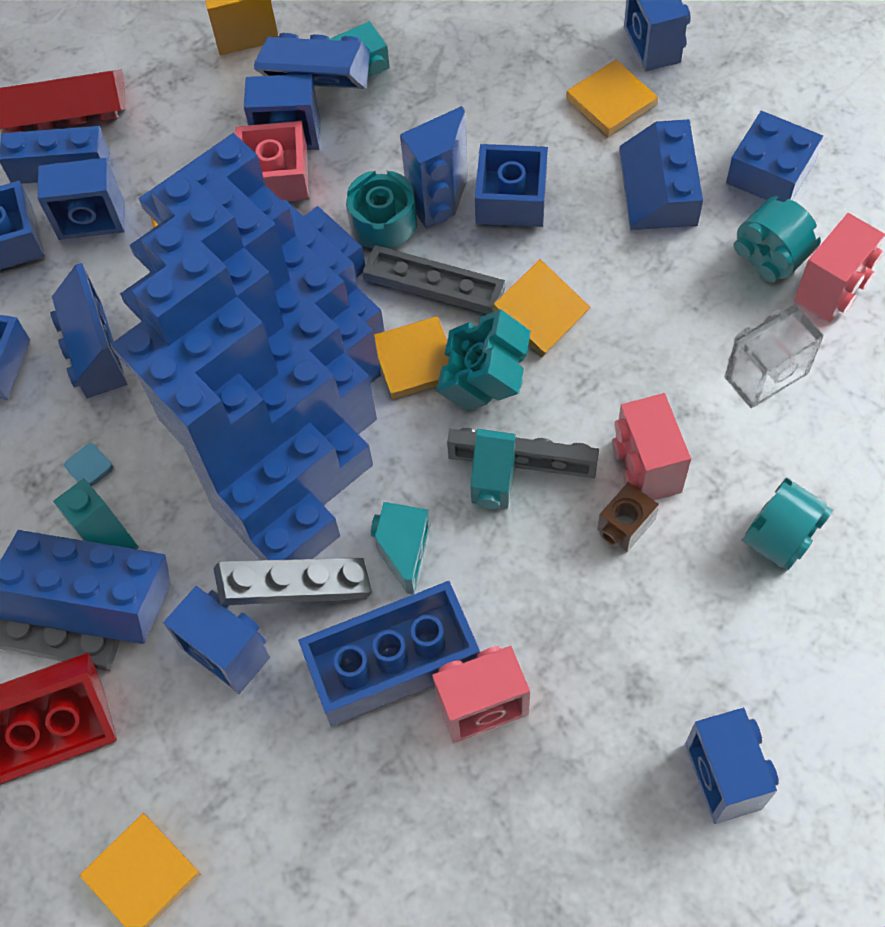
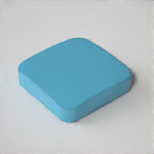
(88, 464)

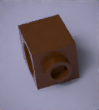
(629, 503)

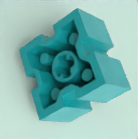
(484, 361)

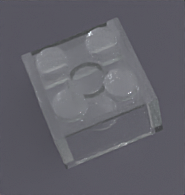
(772, 355)

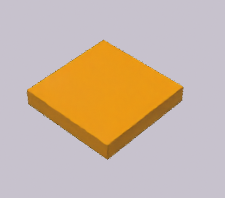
(241, 23)
(612, 97)
(542, 305)
(412, 356)
(140, 874)

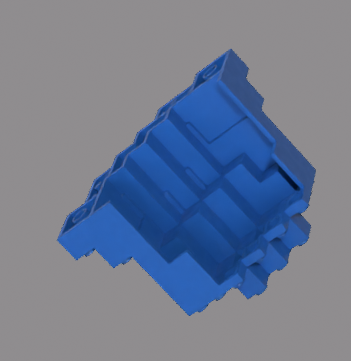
(255, 348)

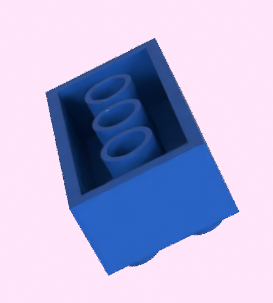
(82, 586)
(387, 652)

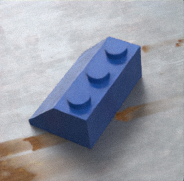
(329, 61)
(436, 165)
(661, 177)
(86, 335)

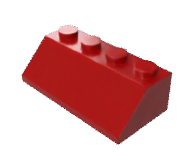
(62, 99)
(52, 717)

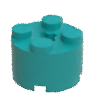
(381, 209)
(777, 238)
(787, 524)

